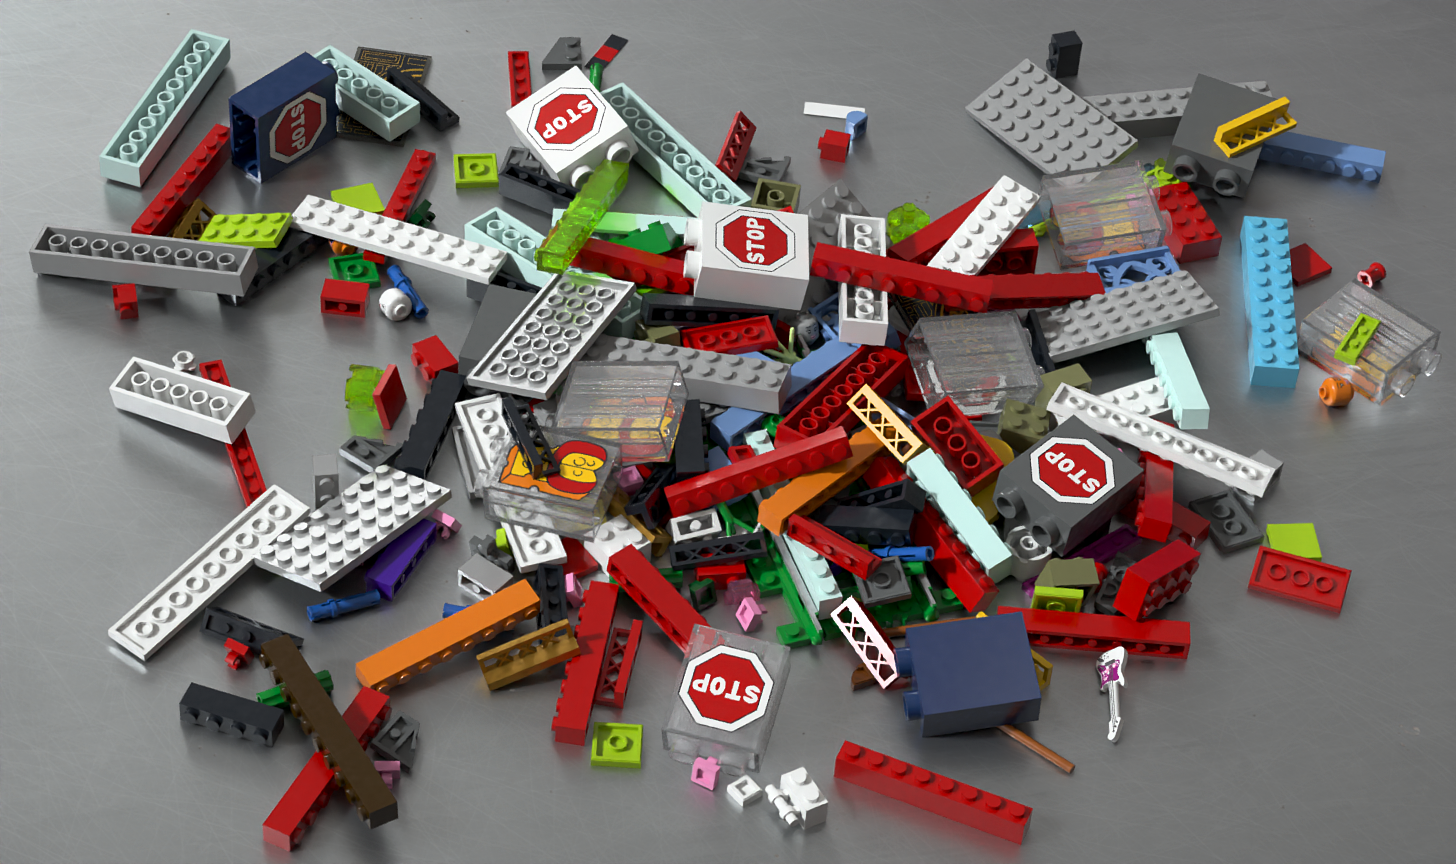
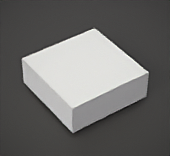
(744, 790)

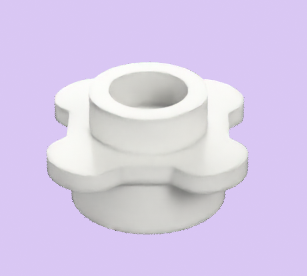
(184, 361)

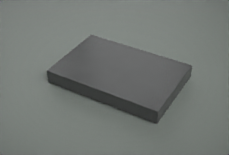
(1230, 524)

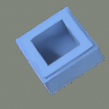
(856, 124)

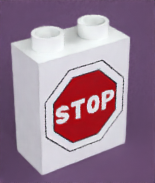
(571, 129)
(748, 255)

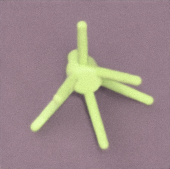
(787, 355)

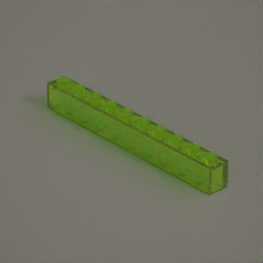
(581, 217)

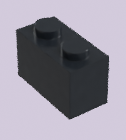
(1064, 54)

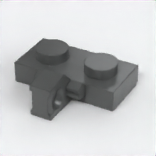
(520, 157)
(488, 549)

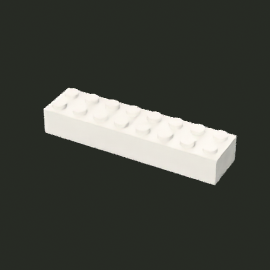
(862, 309)

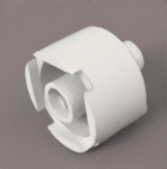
(1027, 556)

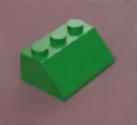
(656, 239)

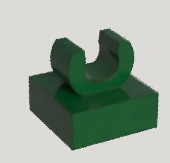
(422, 215)
(702, 593)

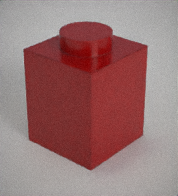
(834, 145)

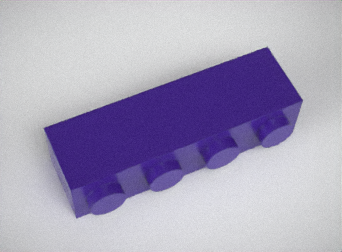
(400, 559)

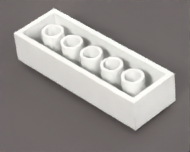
(1142, 397)
(182, 400)

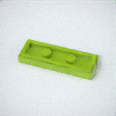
(1357, 339)

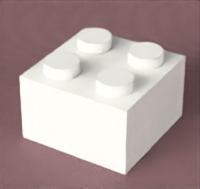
(613, 537)

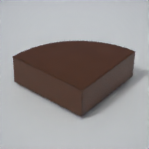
(862, 677)

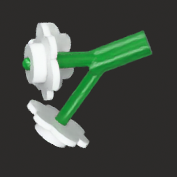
(734, 529)

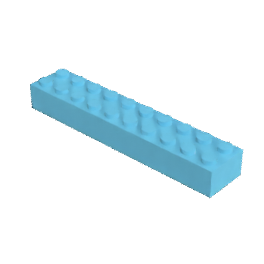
(1269, 302)

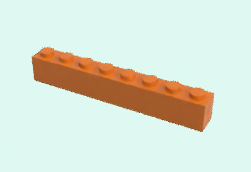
(818, 486)
(449, 637)

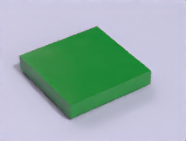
(354, 269)

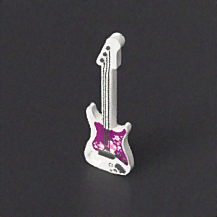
(1112, 669)

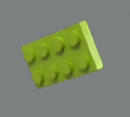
(248, 229)

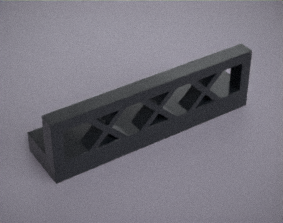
(430, 106)
(1039, 346)
(523, 440)
(652, 496)
(745, 547)
(550, 589)
(224, 624)

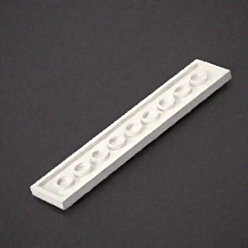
(981, 233)
(398, 239)
(482, 423)
(1162, 440)
(207, 573)

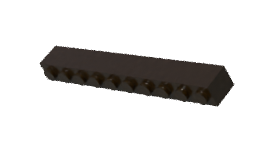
(328, 732)

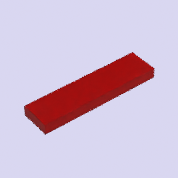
(519, 76)

